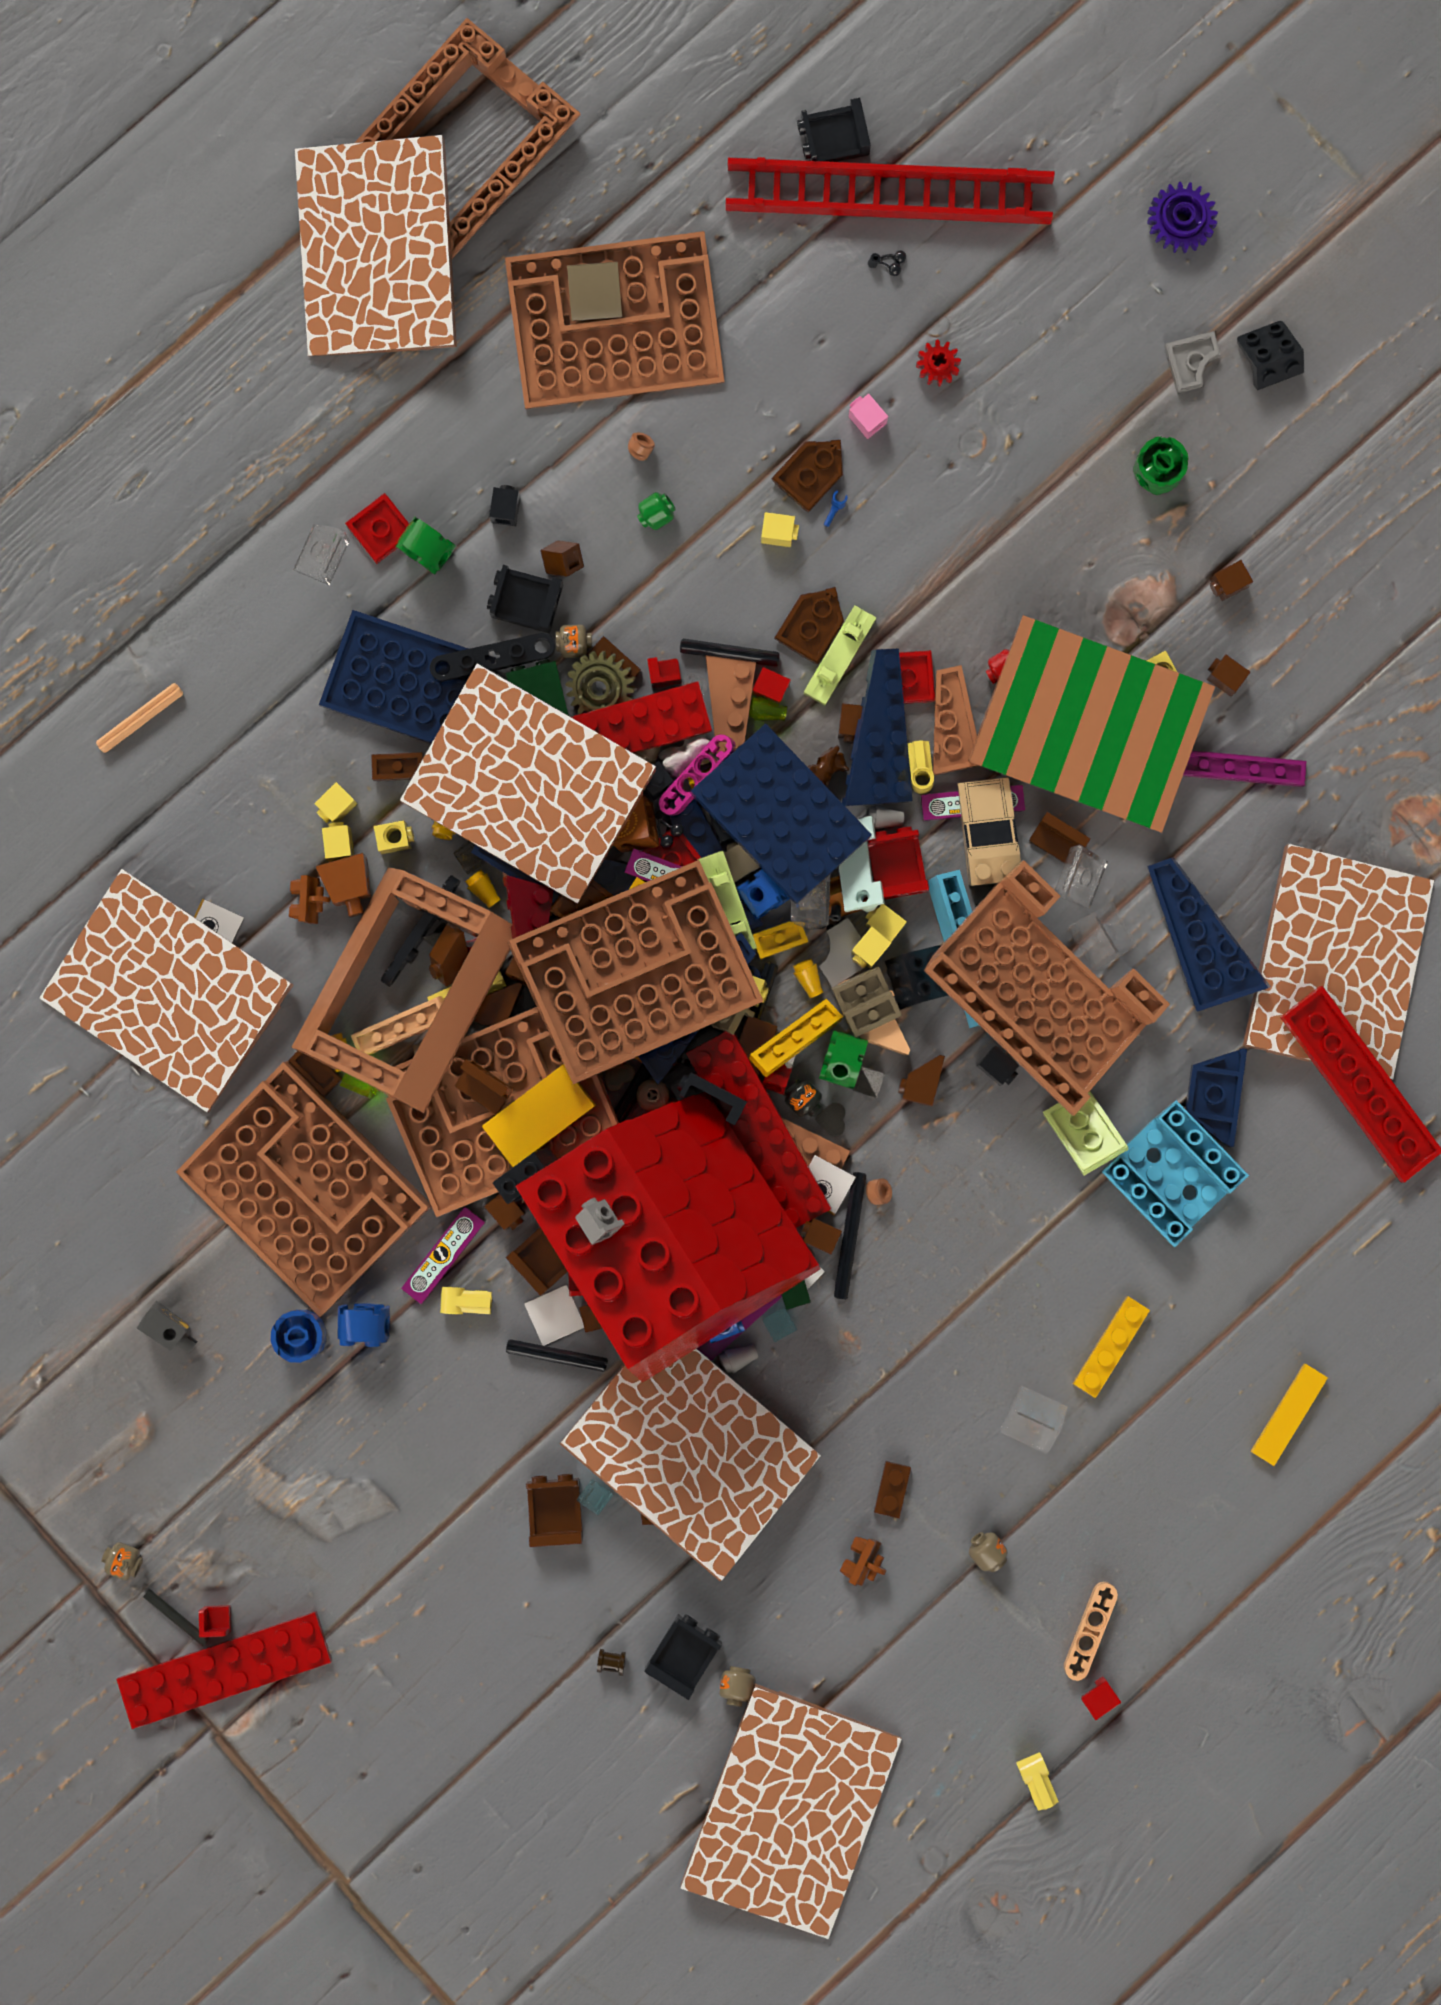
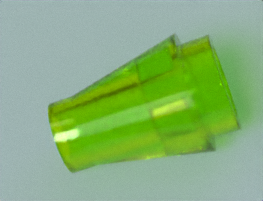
(764, 709)

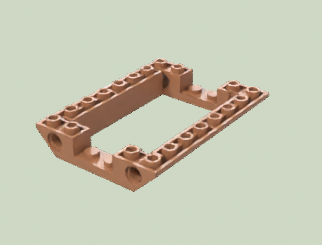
(462, 49)
(455, 1014)

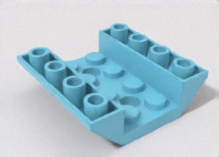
(1186, 1158)

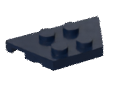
(1216, 1094)

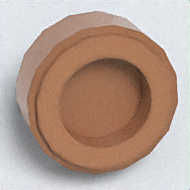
(640, 446)
(879, 1191)

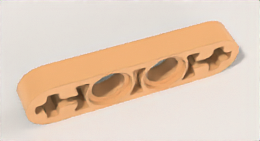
(1087, 1629)

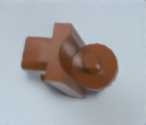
(310, 900)
(858, 1571)

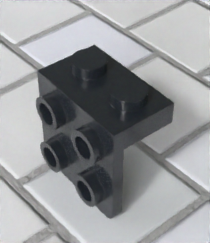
(1272, 353)
(910, 980)

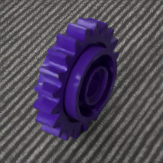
(1179, 232)

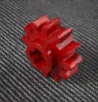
(942, 371)

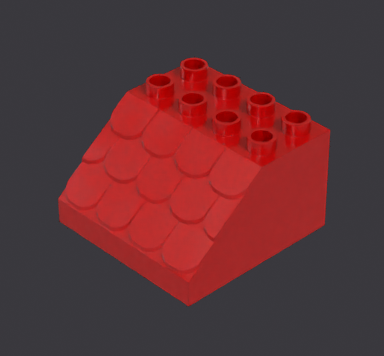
(696, 1239)

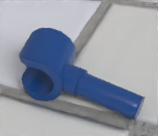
(836, 505)

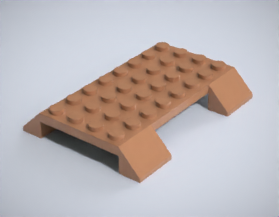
(1038, 993)

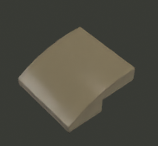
(594, 291)
(866, 1001)

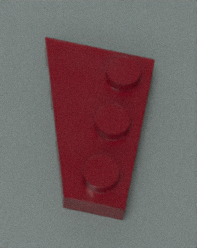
(528, 905)

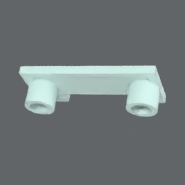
(857, 877)

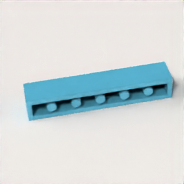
(951, 907)

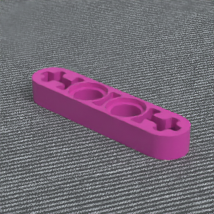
(693, 771)

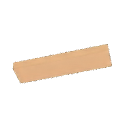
(397, 1027)

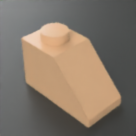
(888, 1037)

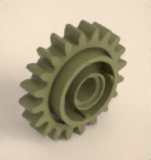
(601, 670)

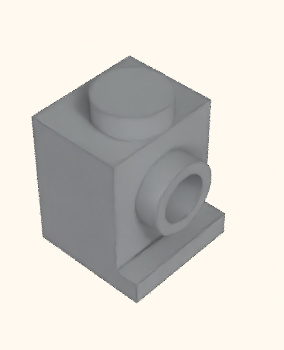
(598, 1220)

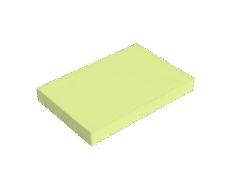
(1087, 1135)

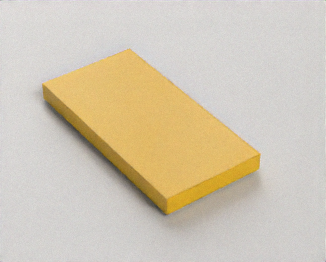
(538, 1116)

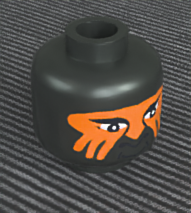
(803, 1098)

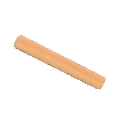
(139, 718)

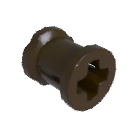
(611, 1662)

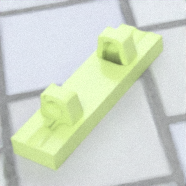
(839, 655)
(719, 875)

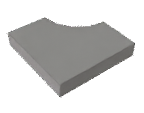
(1189, 358)
(839, 962)

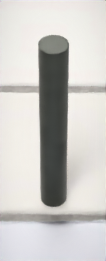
(175, 1617)

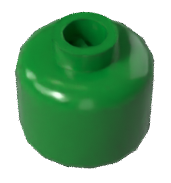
(656, 511)

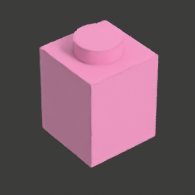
(867, 415)

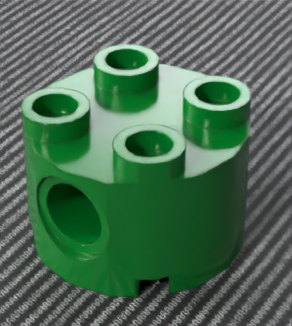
(1161, 465)
(425, 545)
(843, 1059)

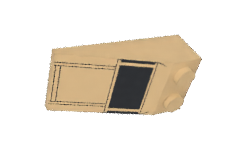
(988, 830)

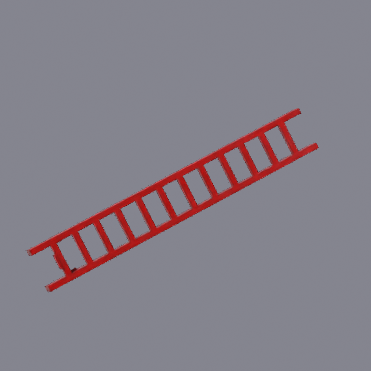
(978, 175)

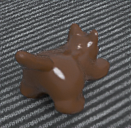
(828, 764)

